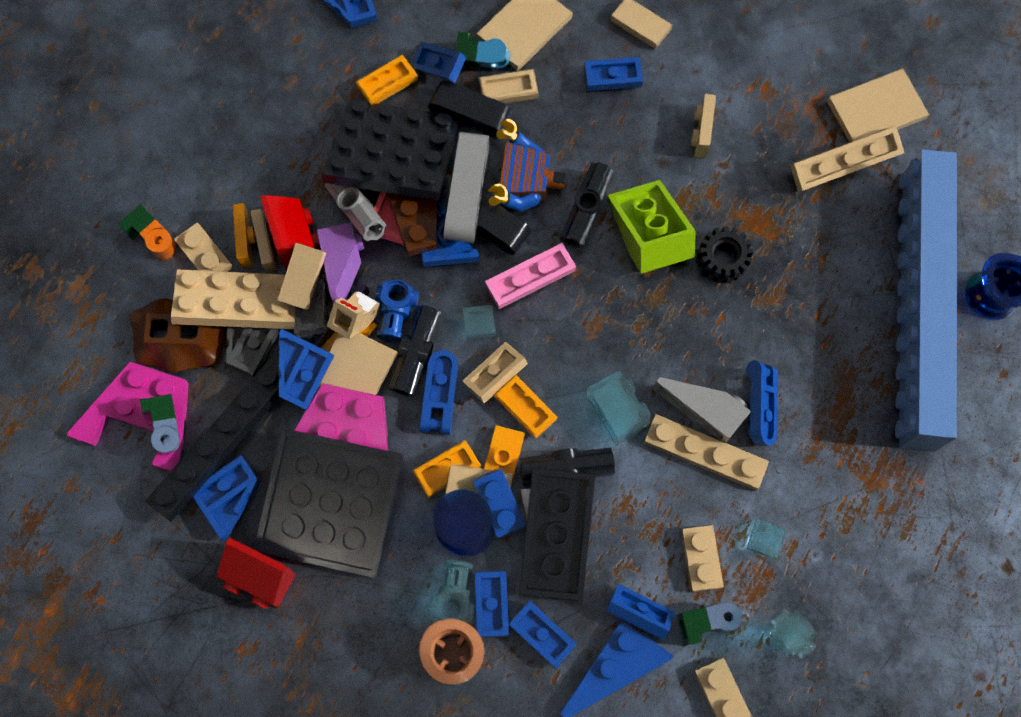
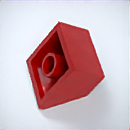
(289, 225)
(254, 573)

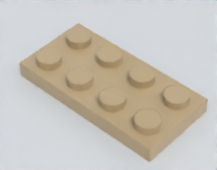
(230, 300)

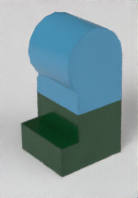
(482, 54)

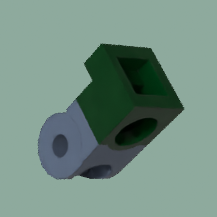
(165, 435)
(718, 617)

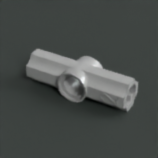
(358, 210)

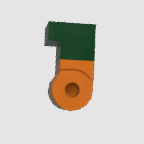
(156, 237)

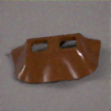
(172, 351)

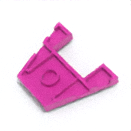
(122, 403)
(347, 417)

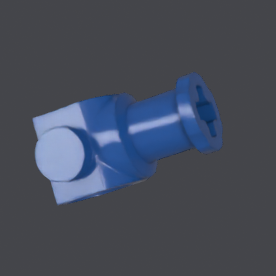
(394, 310)

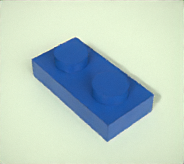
(438, 62)
(613, 74)
(499, 497)
(491, 604)
(641, 611)
(542, 634)

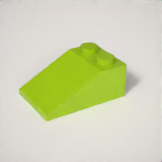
(652, 226)

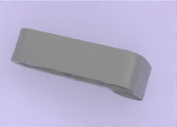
(466, 187)

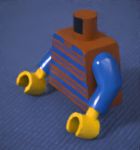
(524, 172)

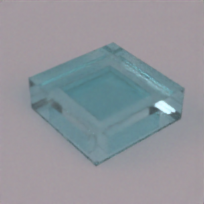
(479, 321)
(766, 539)

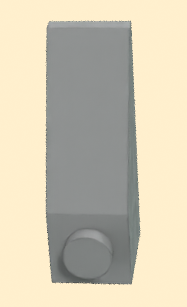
(708, 408)

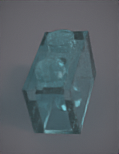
(618, 407)

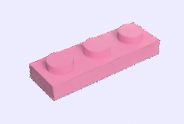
(530, 275)

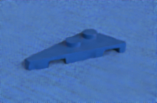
(448, 251)
(620, 662)

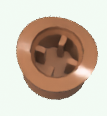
(451, 651)

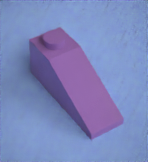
(341, 257)

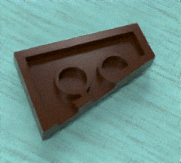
(415, 221)

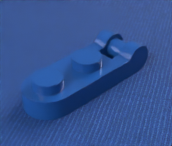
(439, 392)
(763, 403)

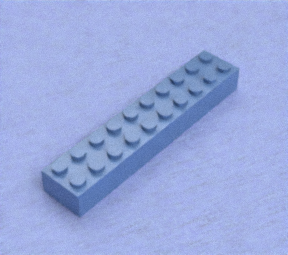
(928, 303)

